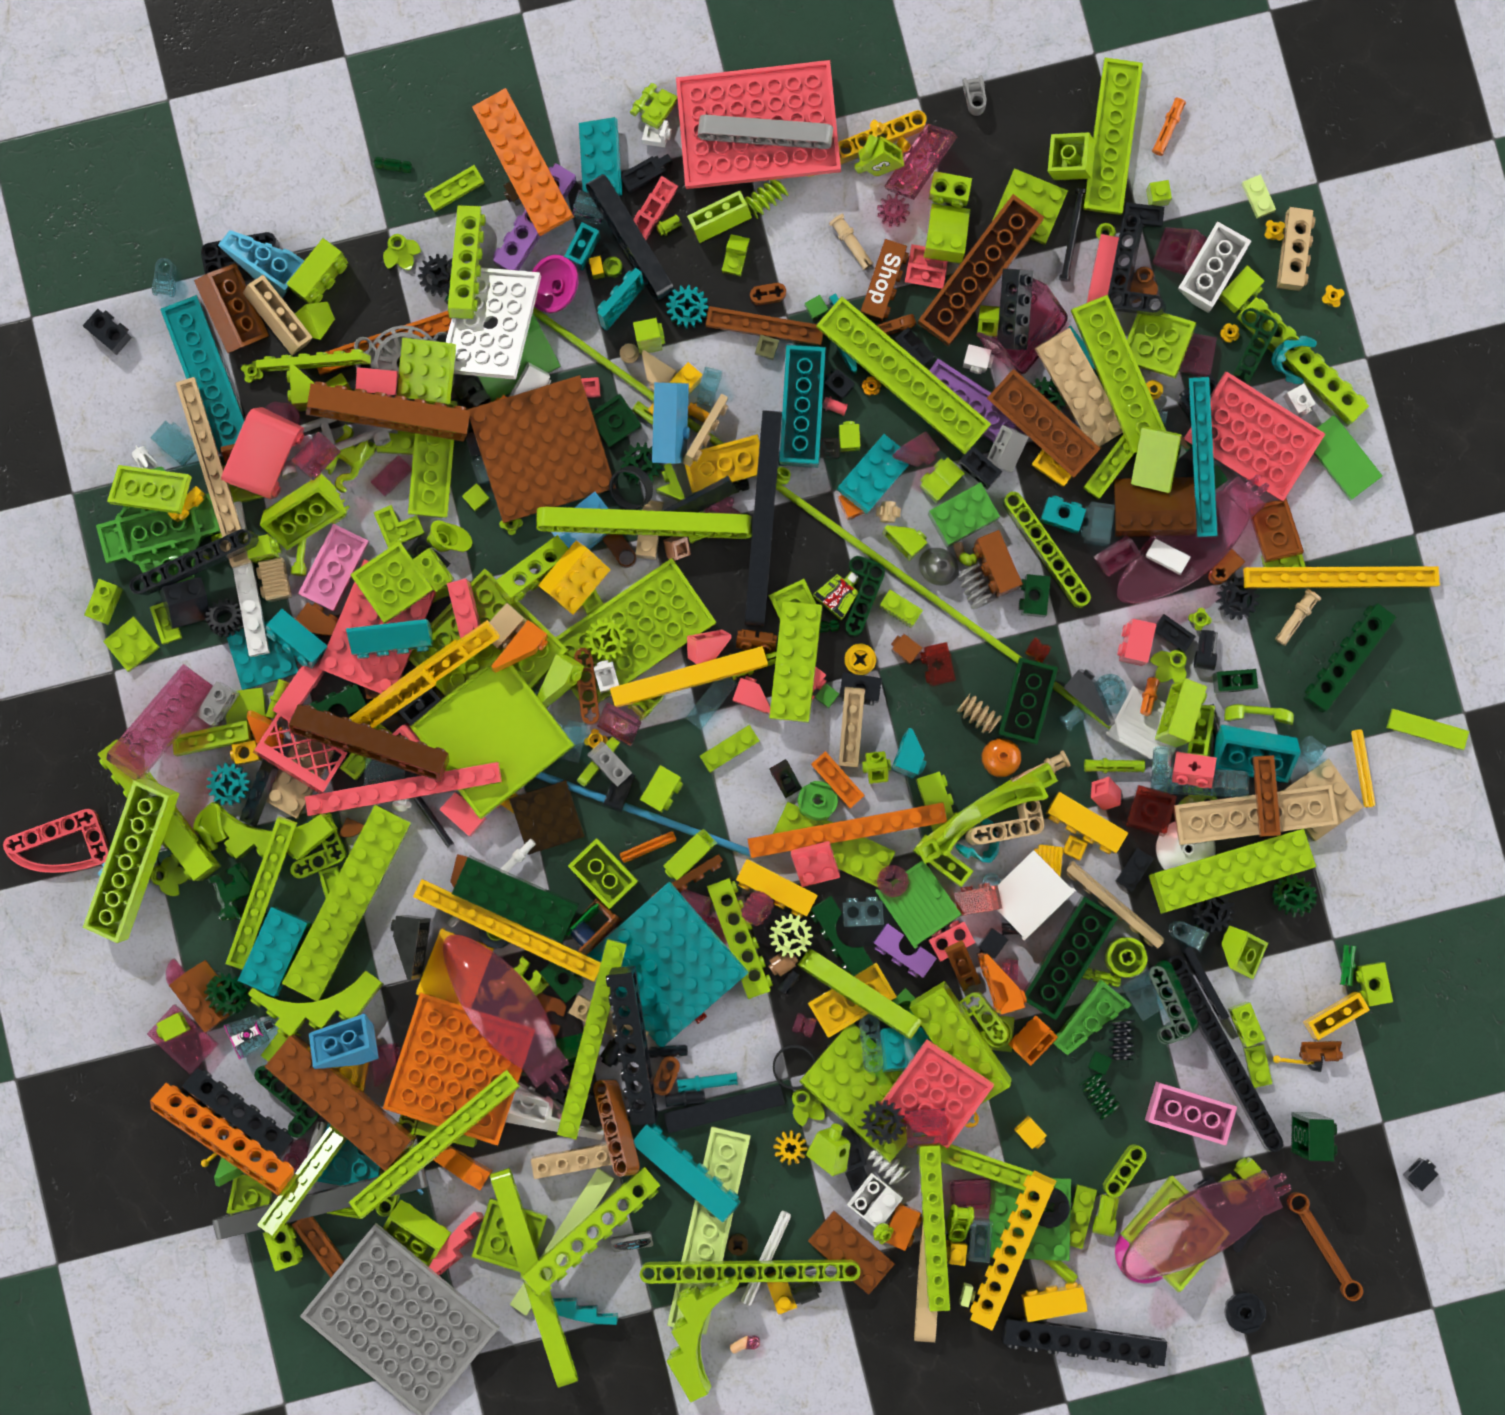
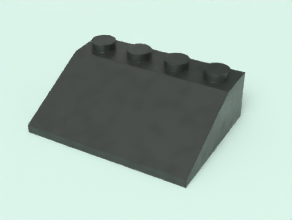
(411, 942)

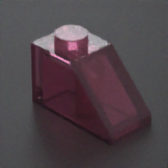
(917, 451)
(386, 1062)

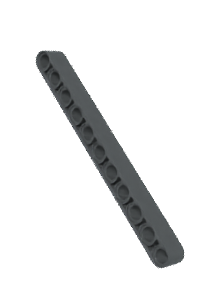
(311, 1205)

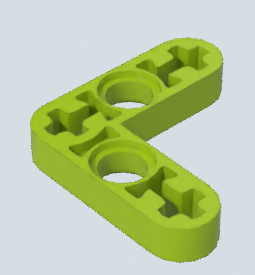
(326, 854)
(978, 1011)

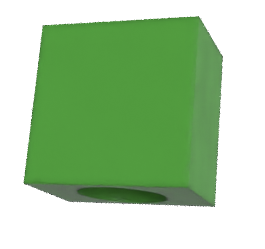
(816, 307)
(826, 695)

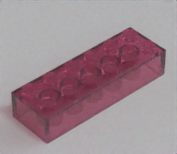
(159, 723)

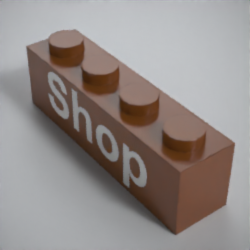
(883, 280)

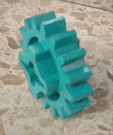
(679, 306)
(229, 791)

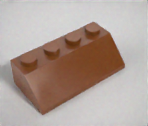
(229, 308)

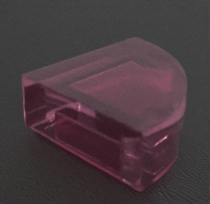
(173, 971)

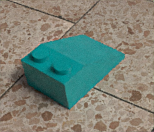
(900, 1050)

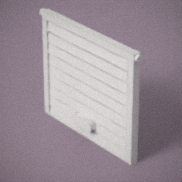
(1136, 729)
(1032, 894)

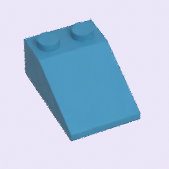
(587, 539)
(344, 1043)

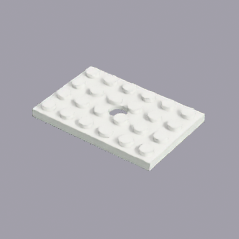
(495, 351)

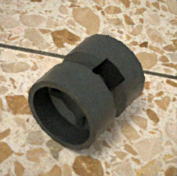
(478, 397)

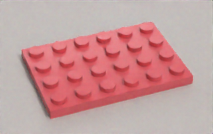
(1259, 436)
(372, 672)

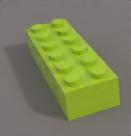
(956, 1034)

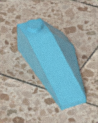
(262, 259)

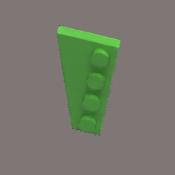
(1090, 1016)

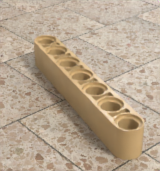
(924, 1319)

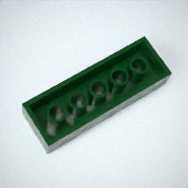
(515, 898)
(1069, 957)

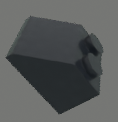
(185, 602)

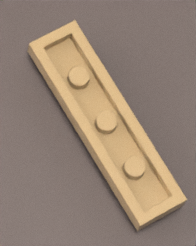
(703, 436)
(851, 727)

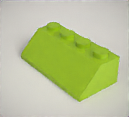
(303, 512)

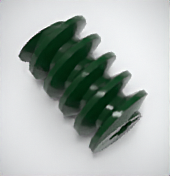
(1100, 1095)

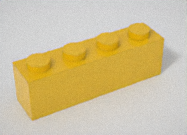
(1087, 823)
(778, 888)

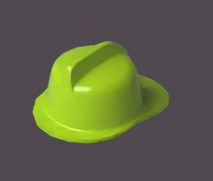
(449, 537)

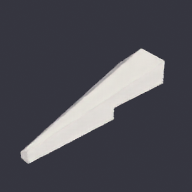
(543, 1113)

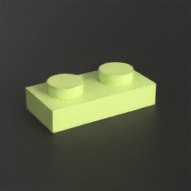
(1258, 196)

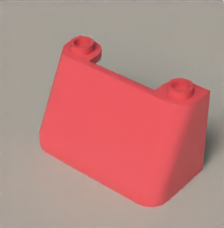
(261, 452)

